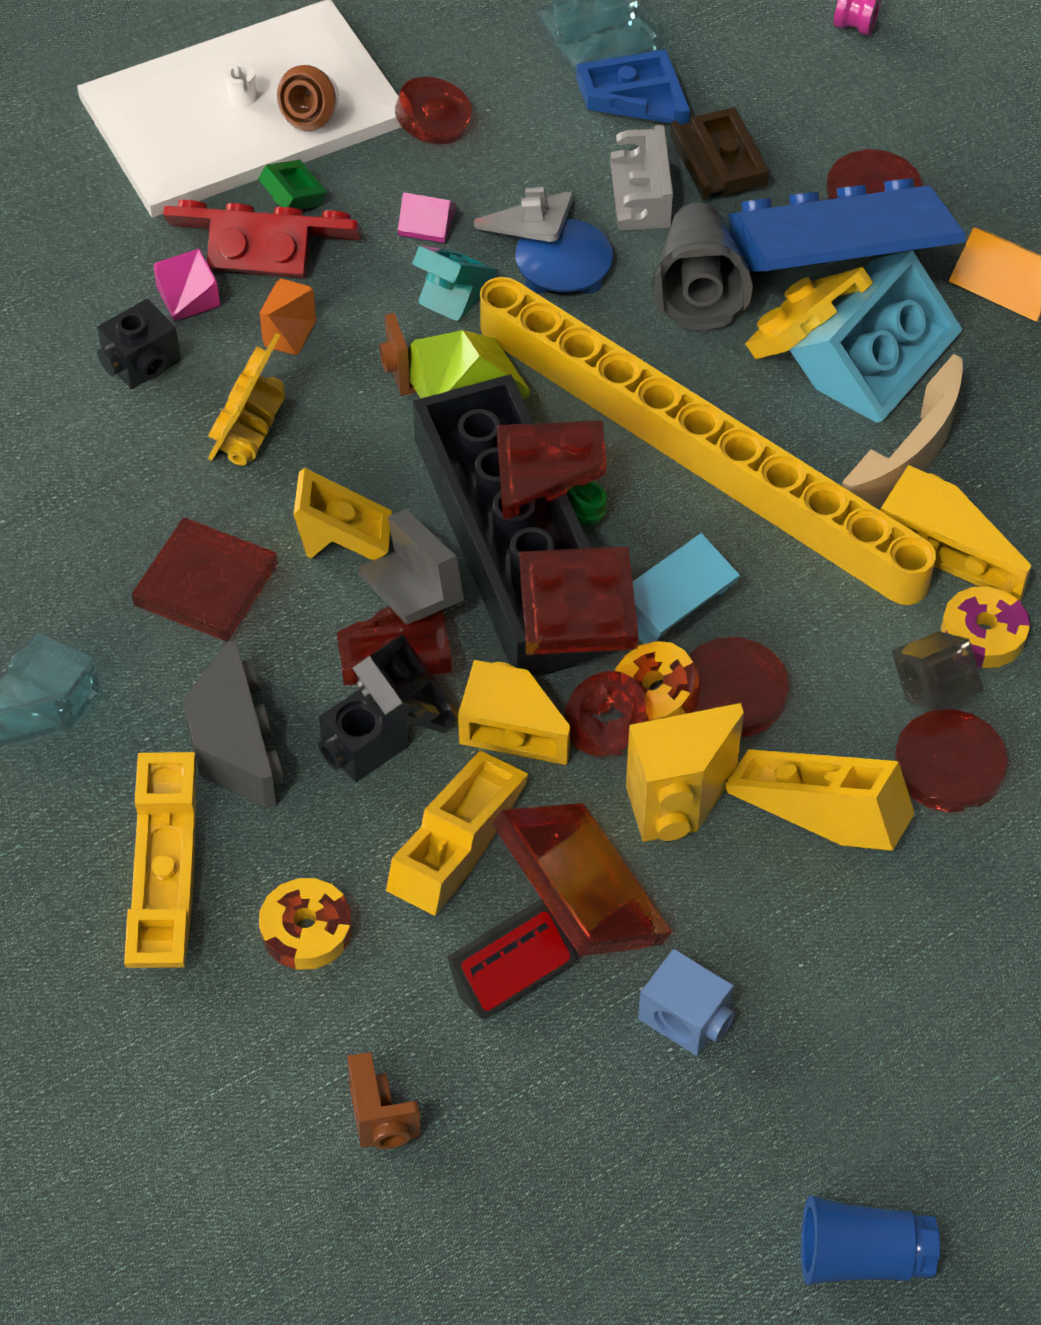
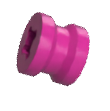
(858, 14)

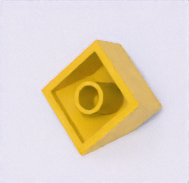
(681, 769)

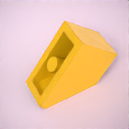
(511, 715)

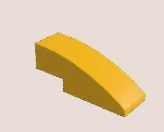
(454, 833)

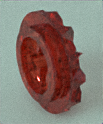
(596, 696)

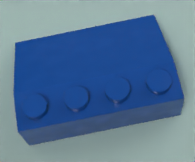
(842, 227)

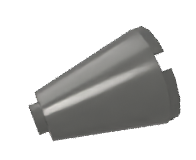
(701, 271)

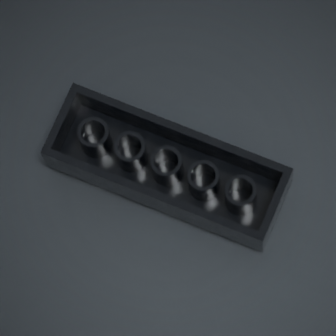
(461, 455)

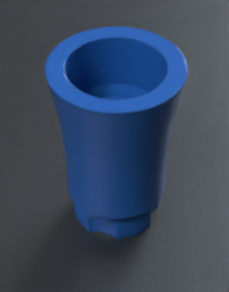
(866, 1243)

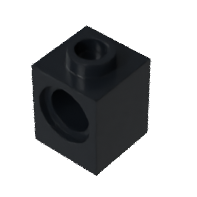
(362, 754)

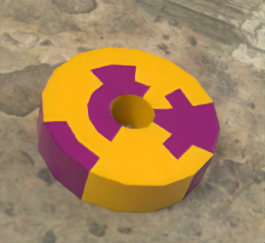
(992, 608)

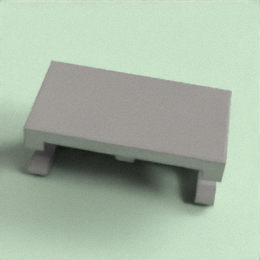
(642, 180)

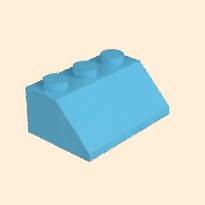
(879, 338)

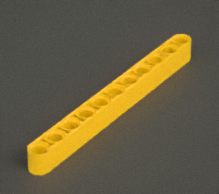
(709, 442)

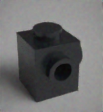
(138, 344)

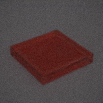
(204, 579)

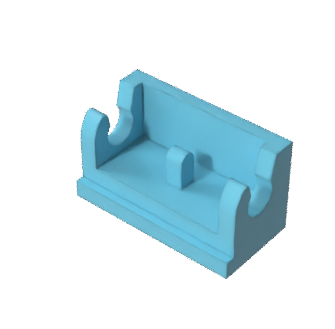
(679, 586)

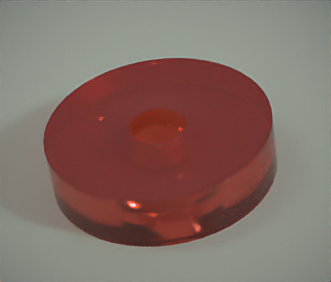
(433, 110)

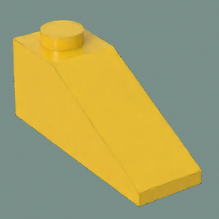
(959, 532)
(832, 796)

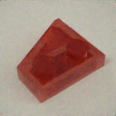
(547, 460)

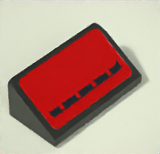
(510, 959)

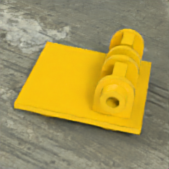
(248, 410)

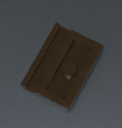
(719, 153)

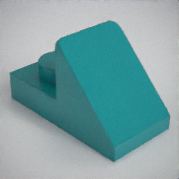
(451, 280)

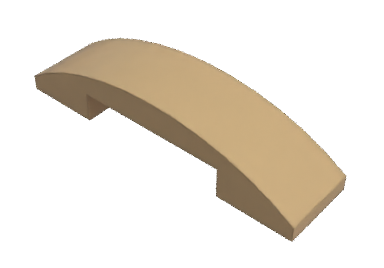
(876, 474)

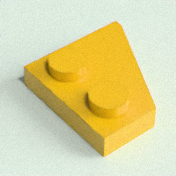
(804, 309)

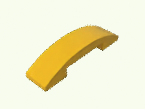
(163, 861)

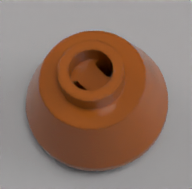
(307, 97)

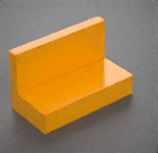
(1000, 273)

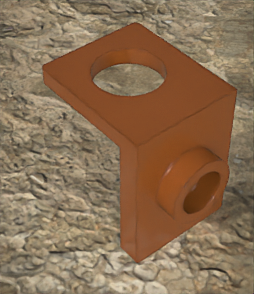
(395, 355)

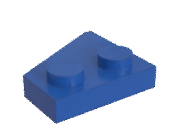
(634, 87)

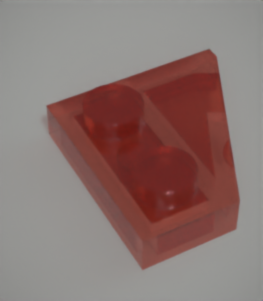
(364, 638)

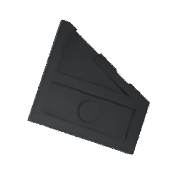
(405, 687)

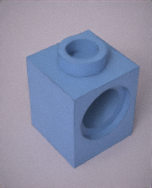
(687, 1003)

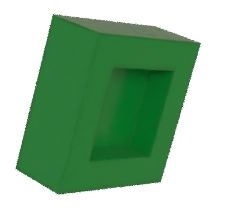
(292, 185)

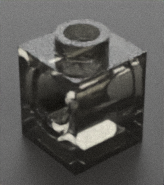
(937, 670)

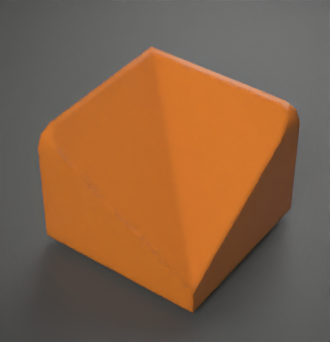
(290, 313)

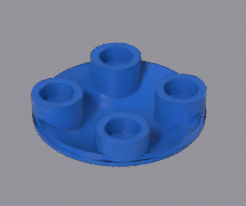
(568, 264)

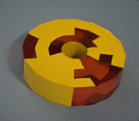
(667, 663)
(308, 946)

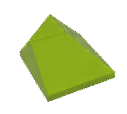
(458, 361)

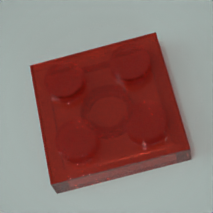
(578, 600)

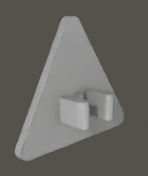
(535, 218)

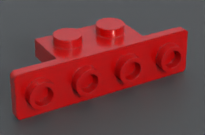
(260, 241)

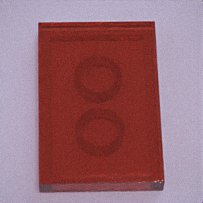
(581, 878)

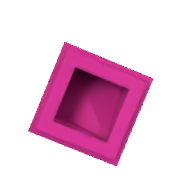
(186, 285)

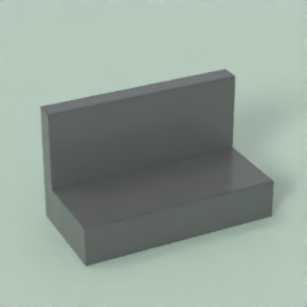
(418, 575)

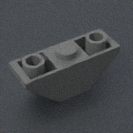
(230, 730)

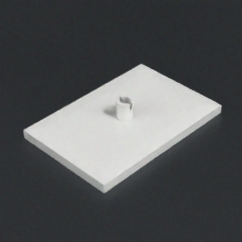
(213, 113)

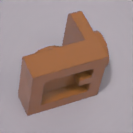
(376, 1118)

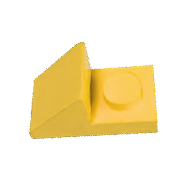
(336, 514)

